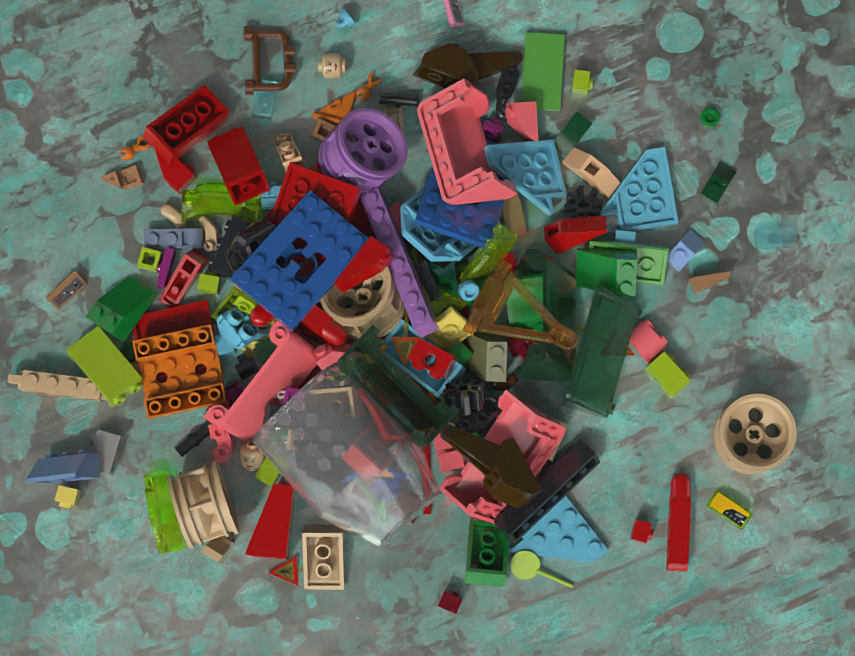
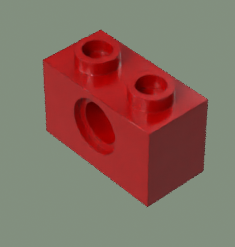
(423, 351)

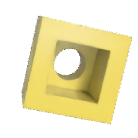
(67, 496)

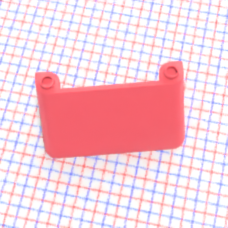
(458, 143)
(285, 367)
(534, 434)

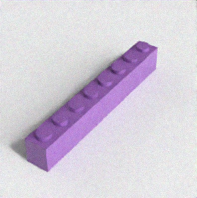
(401, 265)

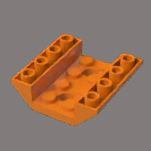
(178, 357)

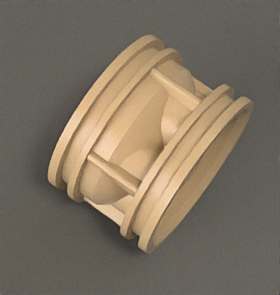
(381, 309)
(772, 412)
(203, 504)

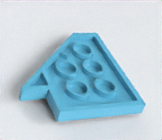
(532, 169)
(645, 195)
(562, 536)

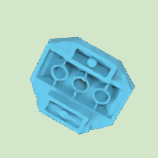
(432, 244)

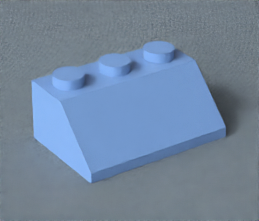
(65, 468)

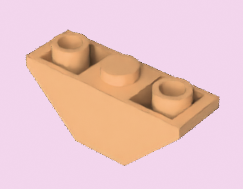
(287, 150)
(591, 171)

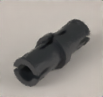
(398, 99)
(428, 281)
(193, 440)

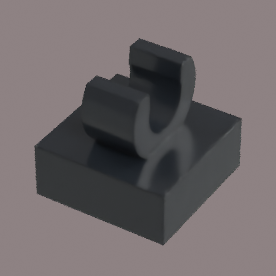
(246, 367)

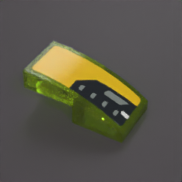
(729, 510)

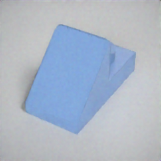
(685, 250)

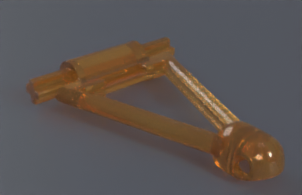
(493, 298)

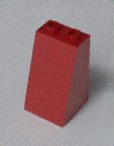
(238, 165)
(274, 527)

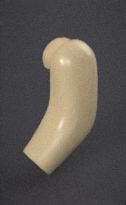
(173, 214)
(211, 233)

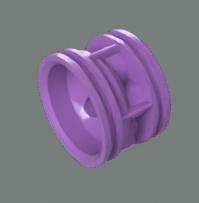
(376, 139)

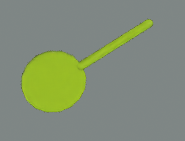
(526, 566)

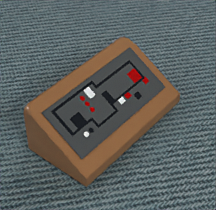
(66, 290)

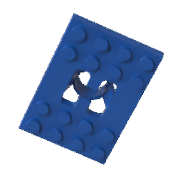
(464, 222)
(279, 288)

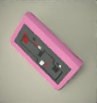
(453, 13)

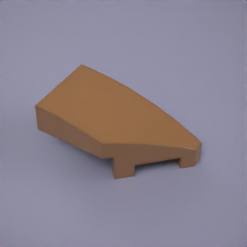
(125, 179)

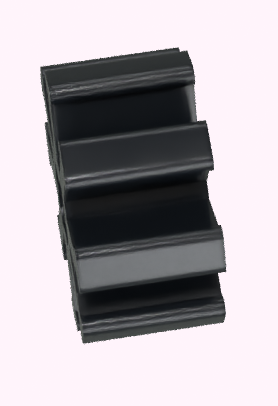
(582, 199)
(464, 395)

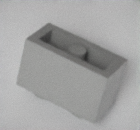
(108, 448)

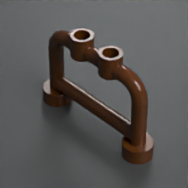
(288, 51)

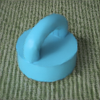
(346, 18)
(468, 290)

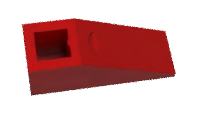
(177, 174)
(572, 232)

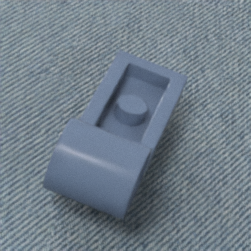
(173, 238)

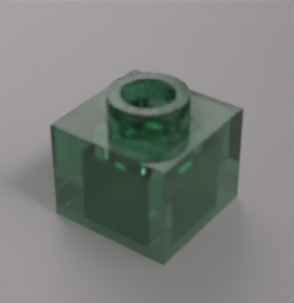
(264, 349)

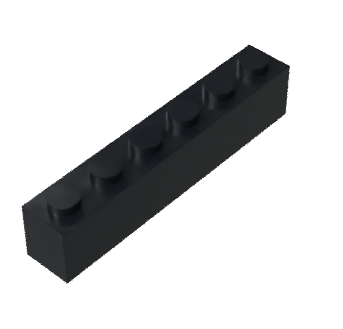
(555, 485)

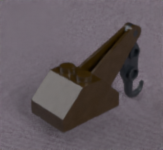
(453, 63)
(503, 465)

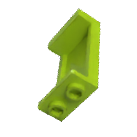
(105, 366)

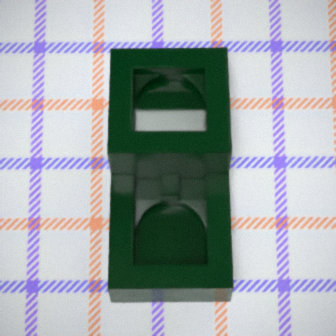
(572, 133)

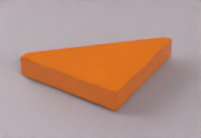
(336, 110)

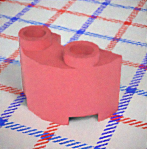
(647, 341)
(226, 444)

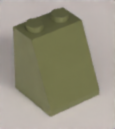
(489, 356)

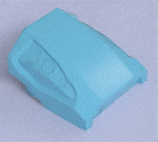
(238, 329)

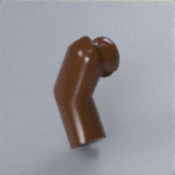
(502, 386)

